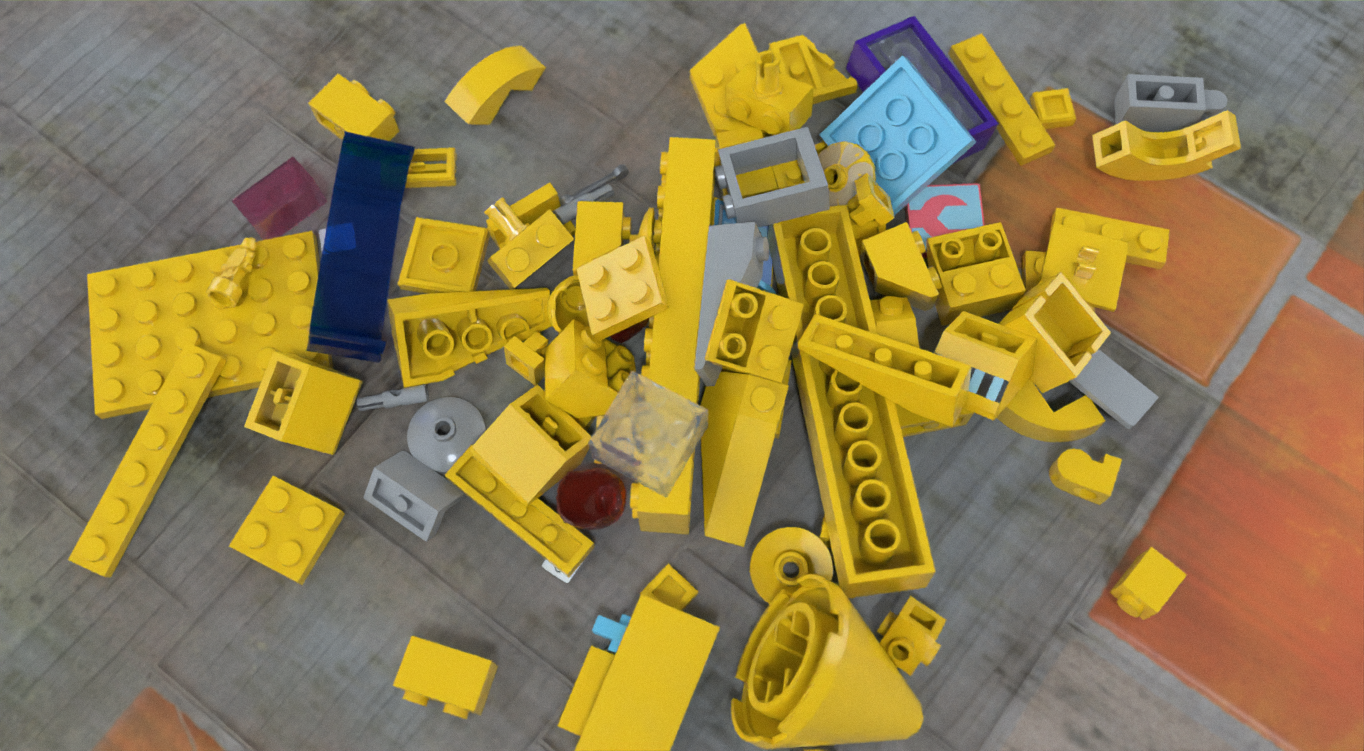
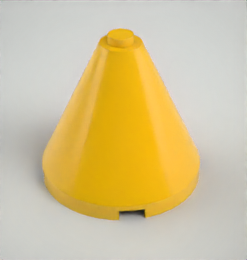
(819, 676)

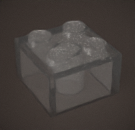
(649, 433)

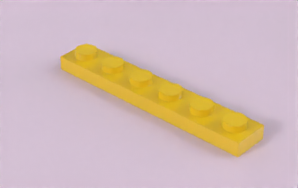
(147, 460)

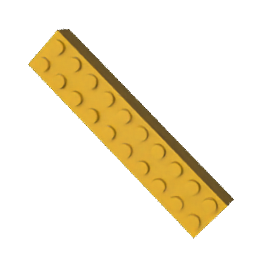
(673, 334)
(851, 429)

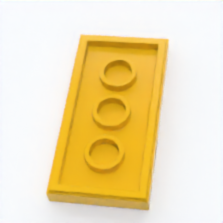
(649, 680)

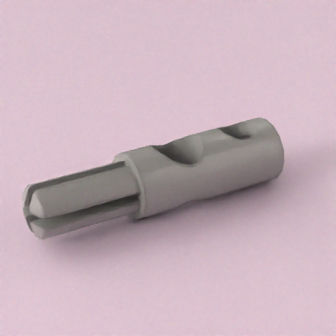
(569, 211)
(394, 398)

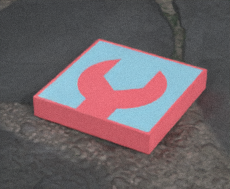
(945, 210)

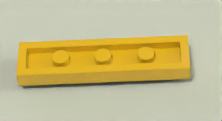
(1002, 98)
(534, 524)

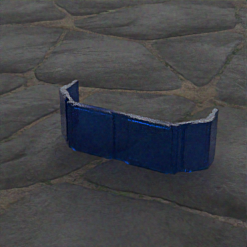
(359, 248)

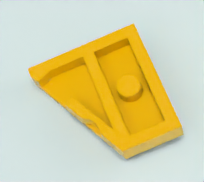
(805, 63)

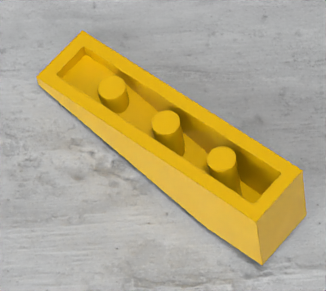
(900, 372)

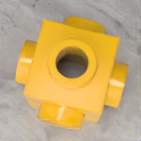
(911, 635)

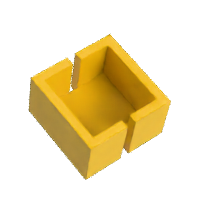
(1064, 327)

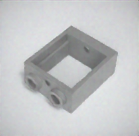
(778, 204)

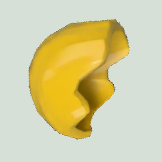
(567, 304)

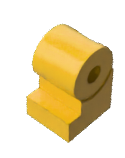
(1084, 477)

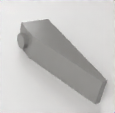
(732, 254)

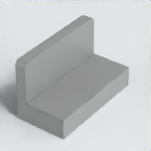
(1114, 390)
(411, 494)

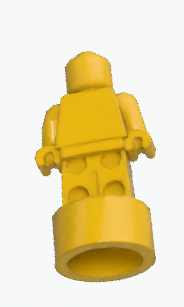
(226, 288)

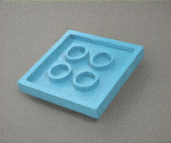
(903, 130)

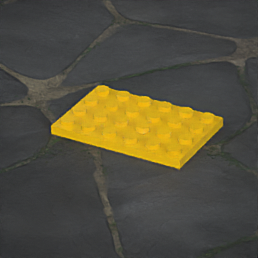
(153, 308)

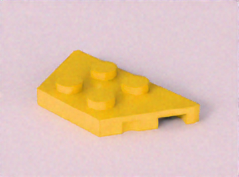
(716, 71)

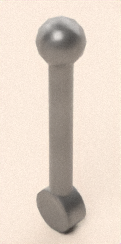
(618, 173)

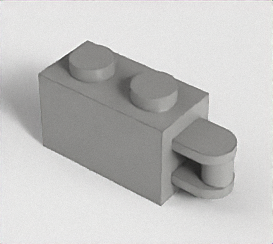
(1166, 102)

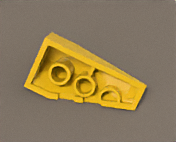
(451, 330)

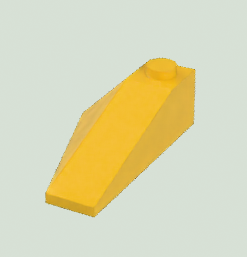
(736, 450)

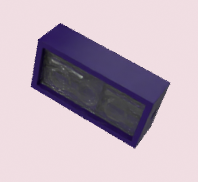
(881, 49)

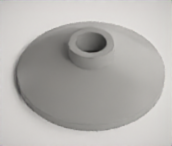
(443, 451)

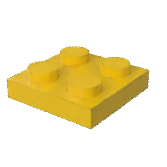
(622, 288)
(287, 530)

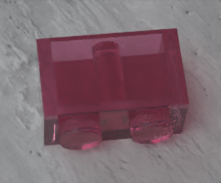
(280, 200)

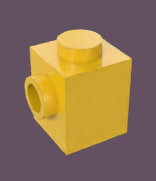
(1147, 584)

